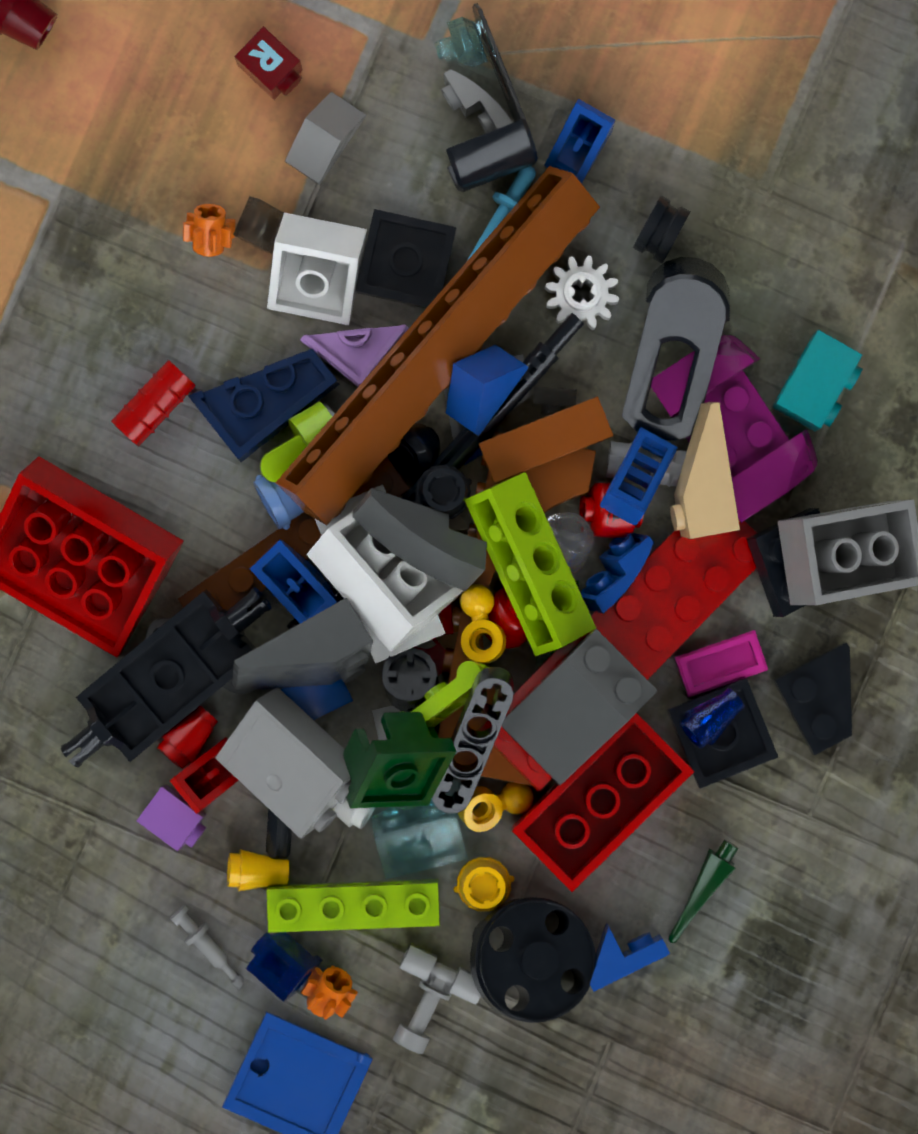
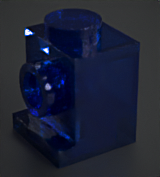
(270, 969)

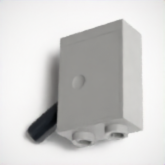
(288, 767)

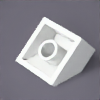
(316, 268)

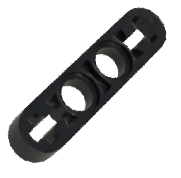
(475, 741)

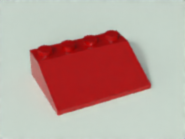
(81, 555)

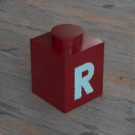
(270, 64)

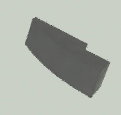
(422, 538)

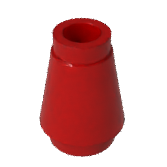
(187, 737)

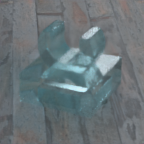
(463, 44)

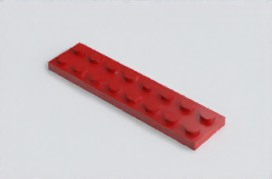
(654, 617)

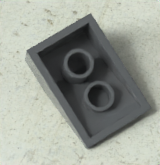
(310, 654)
(578, 707)

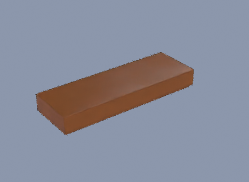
(546, 440)

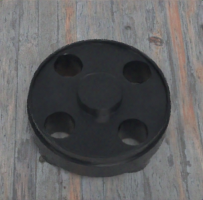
(532, 959)

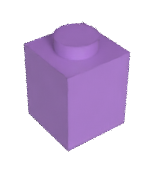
(172, 819)

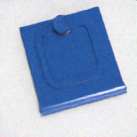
(306, 1083)

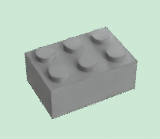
(850, 552)

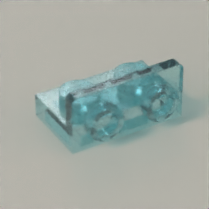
(417, 839)

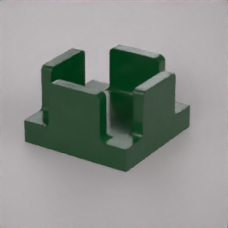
(399, 769)

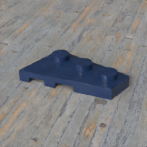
(258, 406)

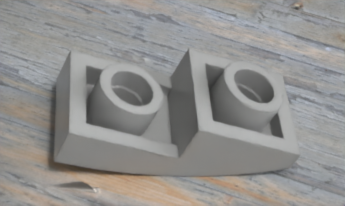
(470, 97)

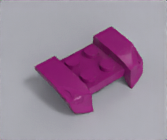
(759, 452)

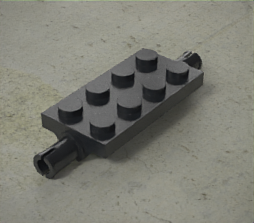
(165, 677)

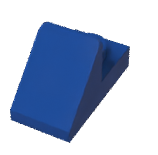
(613, 964)

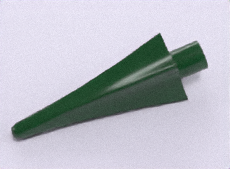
(714, 872)

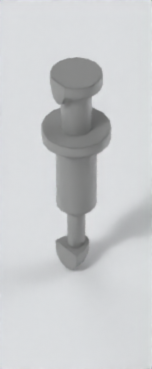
(206, 945)

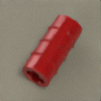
(153, 403)

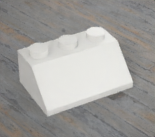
(379, 585)

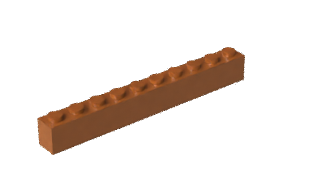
(445, 333)

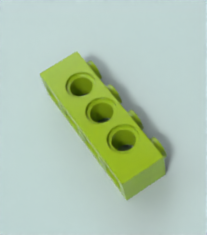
(530, 564)
(353, 905)

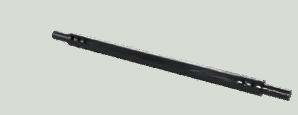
(466, 441)

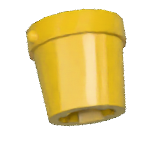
(483, 884)

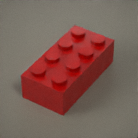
(602, 802)

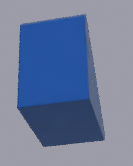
(581, 140)
(481, 386)
(294, 582)

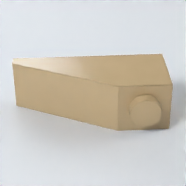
(705, 484)

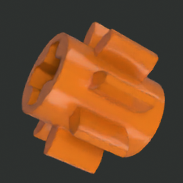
(208, 230)
(329, 992)

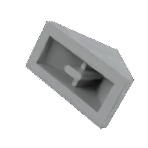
(324, 137)

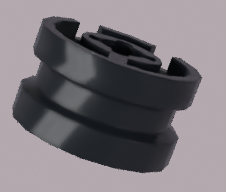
(661, 229)

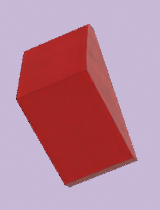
(204, 779)

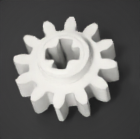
(580, 276)

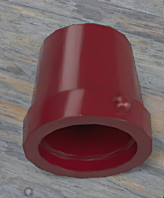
(26, 21)

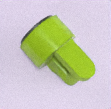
(304, 428)

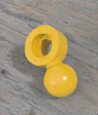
(477, 604)
(514, 798)

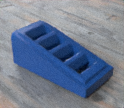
(627, 500)

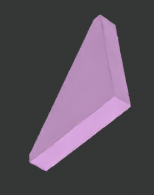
(355, 351)

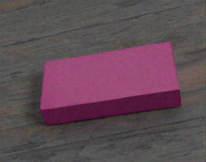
(721, 663)

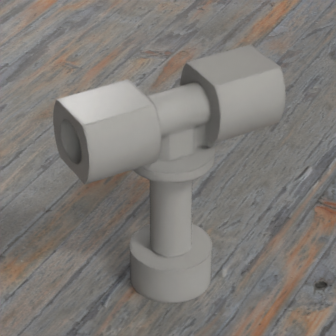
(438, 982)

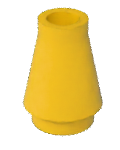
(253, 871)

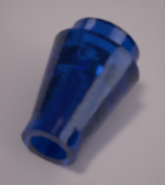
(710, 719)

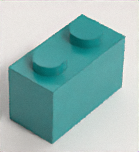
(818, 381)

